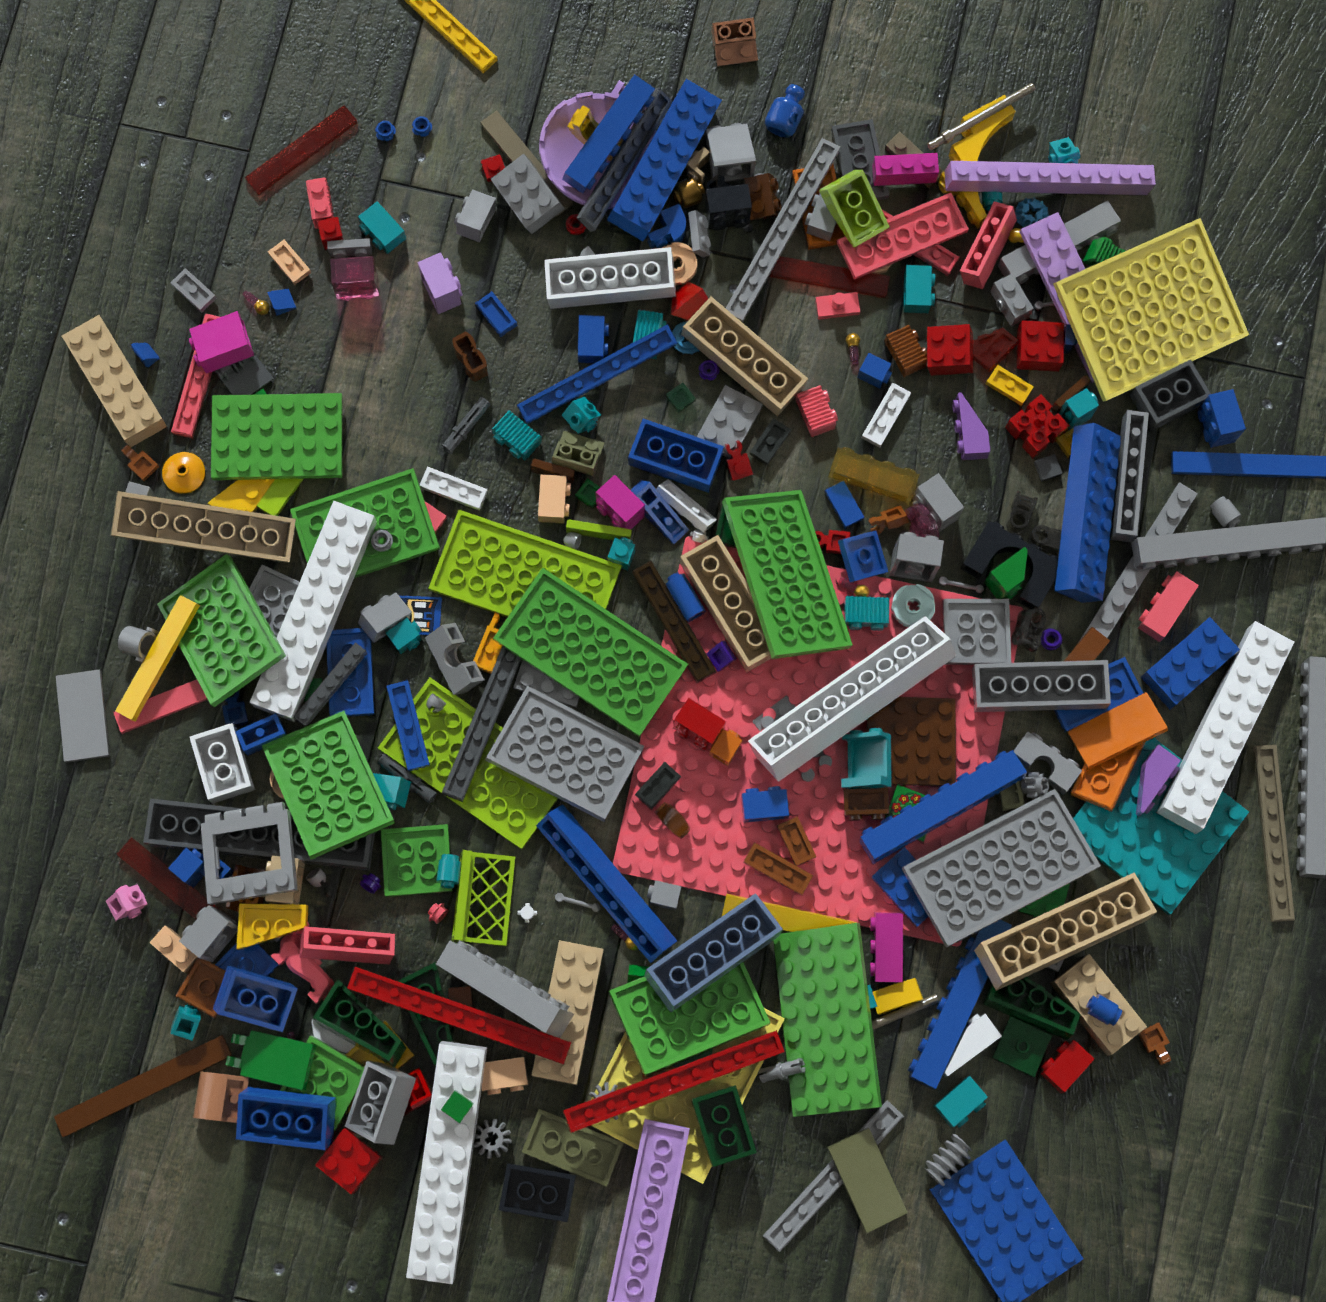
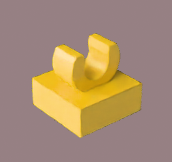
(1065, 442)

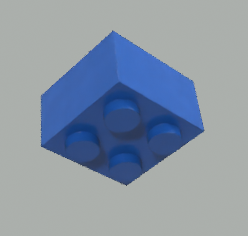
(1221, 418)

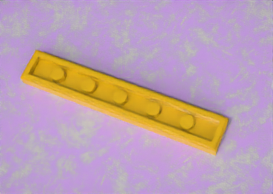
(454, 33)
(157, 658)
(790, 918)

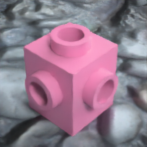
(126, 902)

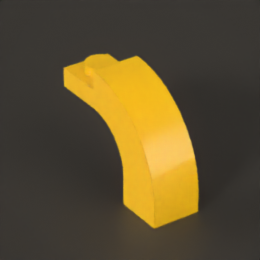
(583, 125)

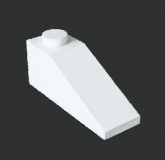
(973, 1040)

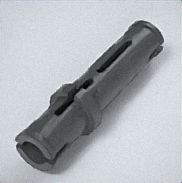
(460, 432)
(427, 793)

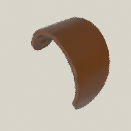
(673, 820)

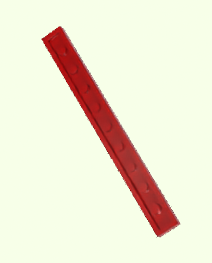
(459, 1015)
(673, 1081)

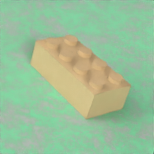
(1088, 980)

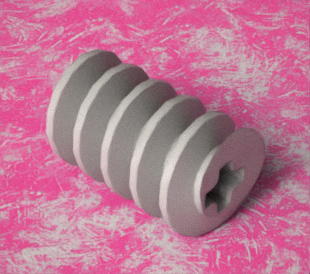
(949, 1157)

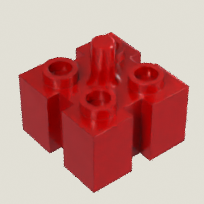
(1037, 426)

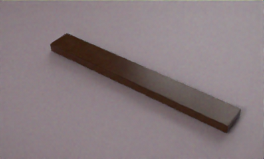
(142, 1086)

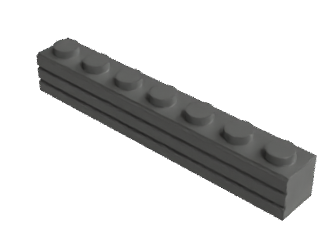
(330, 685)

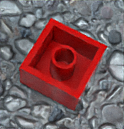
(1040, 346)
(950, 349)
(698, 725)
(349, 1161)

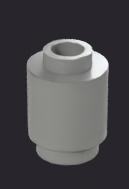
(1225, 512)

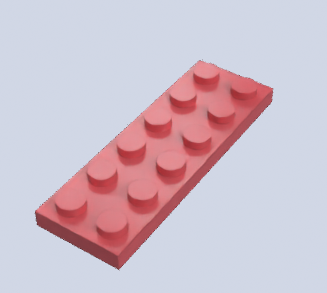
(907, 235)

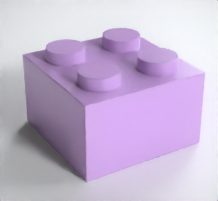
(440, 282)

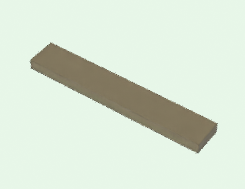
(514, 147)

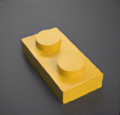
(1009, 385)

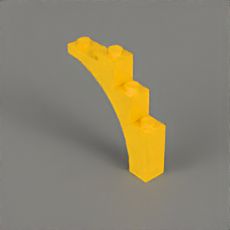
(969, 150)

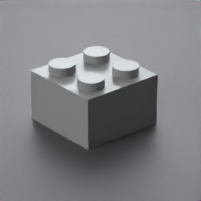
(939, 500)
(209, 933)

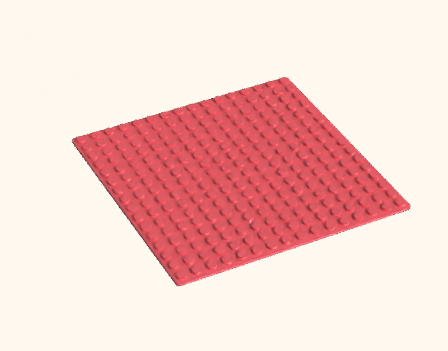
(711, 792)

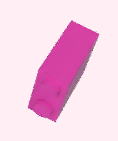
(220, 342)

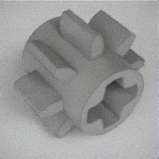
(1035, 785)

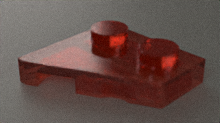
(993, 348)

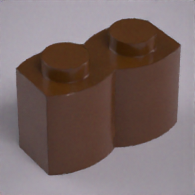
(473, 359)

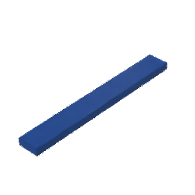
(597, 374)
(1248, 465)

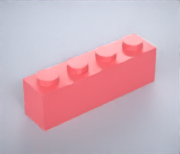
(988, 245)
(347, 945)

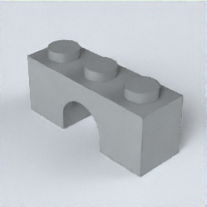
(444, 646)
(1063, 770)

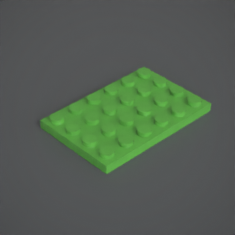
(276, 436)
(397, 509)
(229, 635)
(327, 785)
(706, 1021)

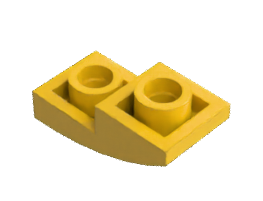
(897, 996)

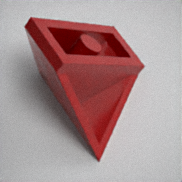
(688, 301)
(420, 1094)

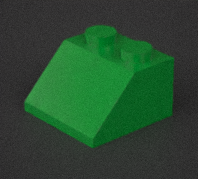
(1008, 576)

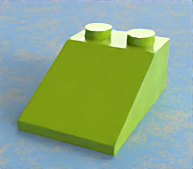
(854, 207)

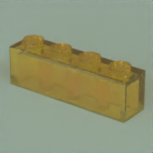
(874, 475)

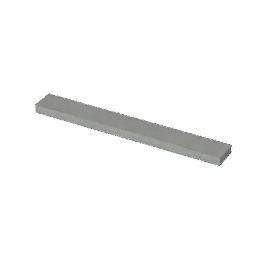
(825, 1184)

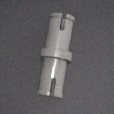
(782, 1070)

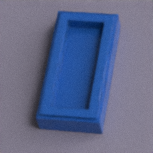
(496, 314)
(844, 504)

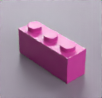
(905, 169)
(887, 947)

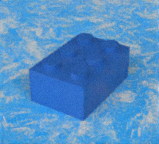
(255, 998)

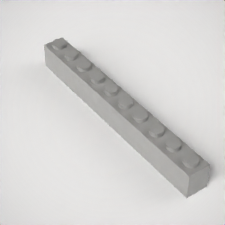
(1229, 543)
(1313, 771)

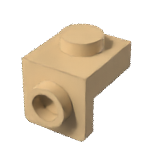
(695, 163)

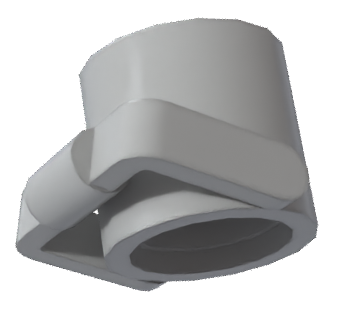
(136, 641)

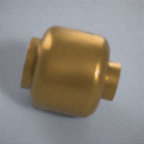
(688, 192)

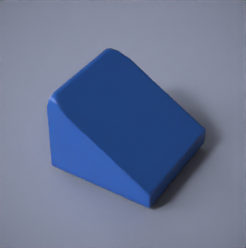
(281, 301)
(145, 353)

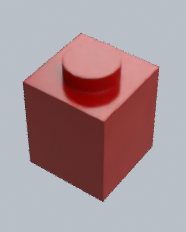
(330, 230)

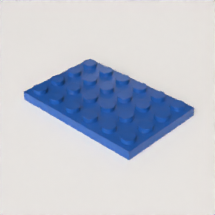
(1006, 1224)

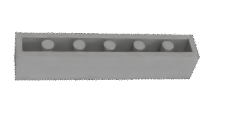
(1082, 230)
(1129, 476)

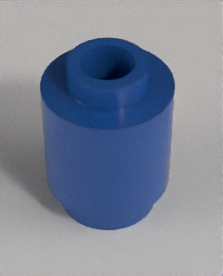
(1104, 1009)

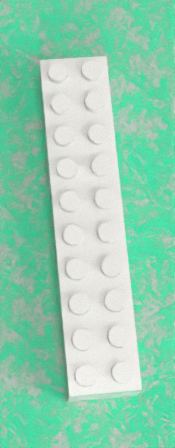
(315, 610)
(852, 698)
(1225, 728)
(446, 1165)

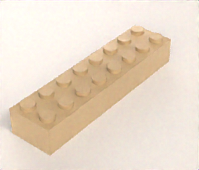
(202, 527)
(1065, 931)

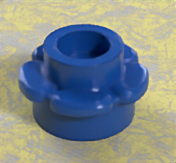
(421, 121)
(385, 125)

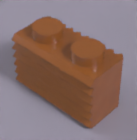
(906, 350)

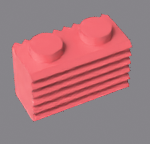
(319, 200)
(816, 410)

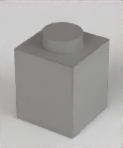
(664, 895)

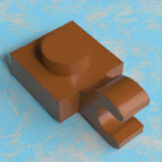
(140, 463)
(890, 518)
(1155, 1040)

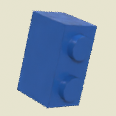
(591, 338)
(260, 733)
(764, 804)
(188, 866)

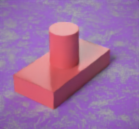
(837, 305)

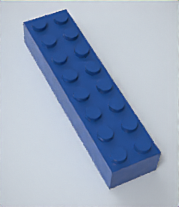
(664, 160)
(1088, 513)

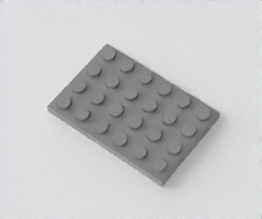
(565, 753)

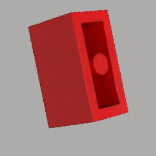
(1067, 1065)

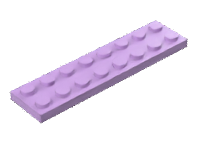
(1054, 259)
(648, 1212)

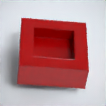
(492, 166)

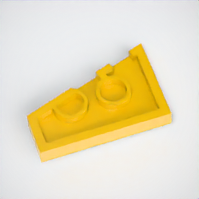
(242, 494)
(268, 921)

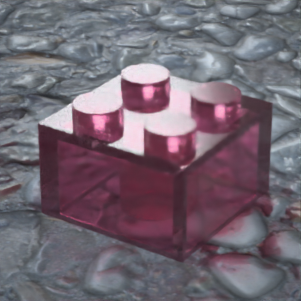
(354, 278)

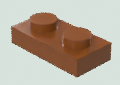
(796, 841)

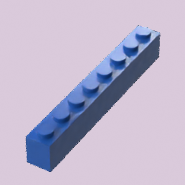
(943, 806)
(606, 883)
(953, 1011)

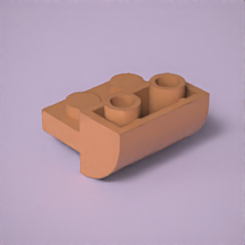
(734, 42)
(218, 1096)

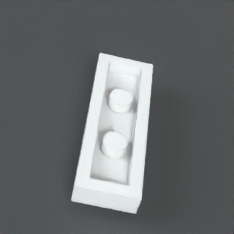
(886, 415)
(453, 488)
(686, 506)

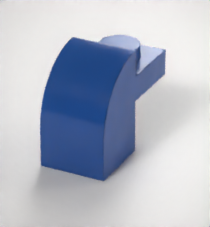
(673, 228)

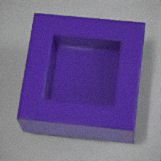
(721, 656)

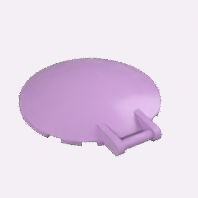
(560, 147)

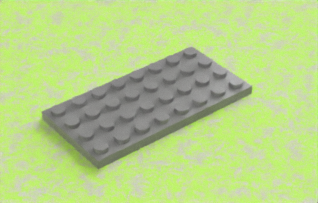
(1000, 867)

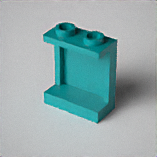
(868, 759)

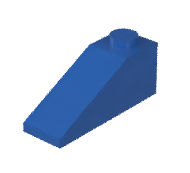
(660, 512)

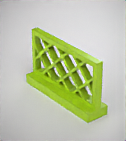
(463, 898)

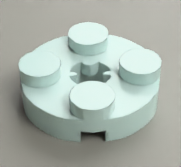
(911, 594)

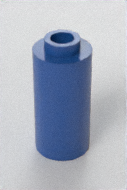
(685, 596)

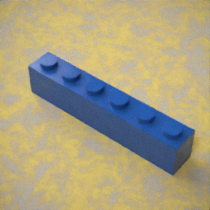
(608, 134)

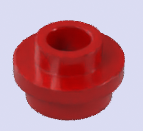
(570, 221)

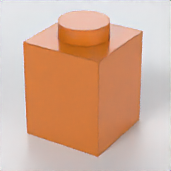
(726, 746)

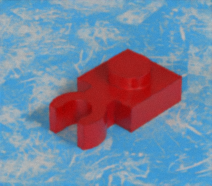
(738, 463)
(831, 540)

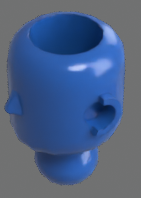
(786, 112)

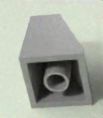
(730, 152)

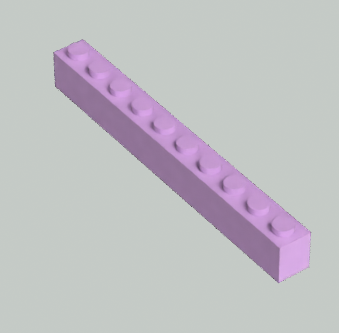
(1049, 177)

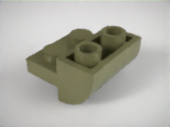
(578, 453)

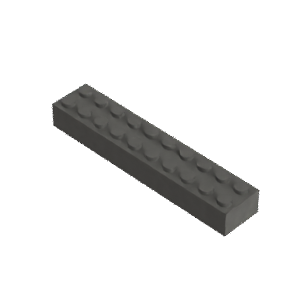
(179, 827)

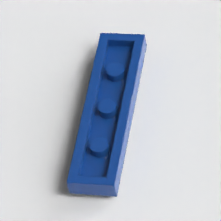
(408, 725)

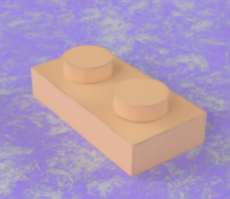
(289, 262)

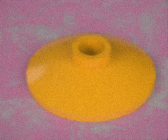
(187, 481)

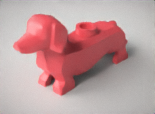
(304, 967)

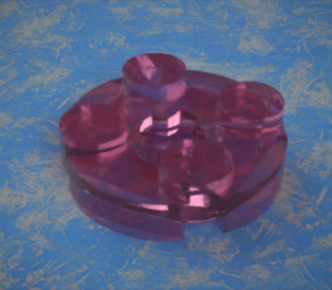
(920, 522)

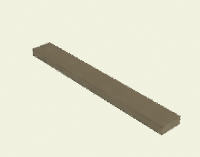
(1273, 833)

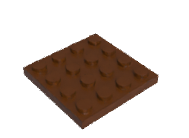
(920, 740)

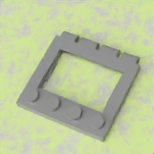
(253, 884)

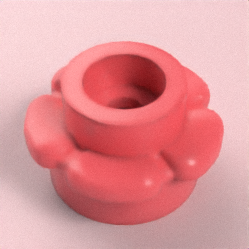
(437, 913)

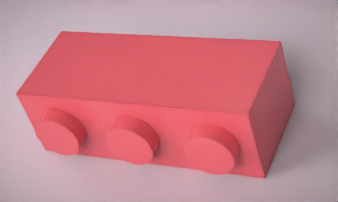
(1167, 606)

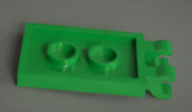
(273, 1059)

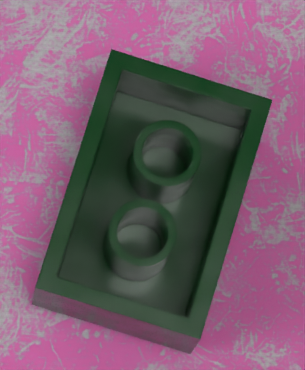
(723, 1126)

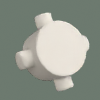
(699, 536)
(527, 912)

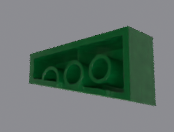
(1034, 1006)
(354, 1022)
(430, 1030)

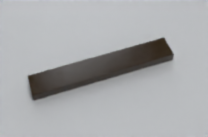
(674, 621)

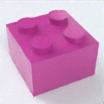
(619, 504)

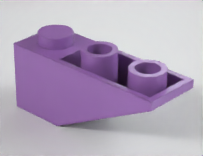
(972, 432)
(1153, 775)

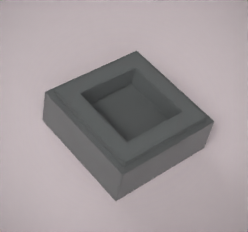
(1048, 467)

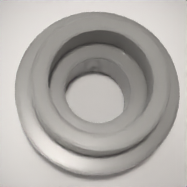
(377, 536)

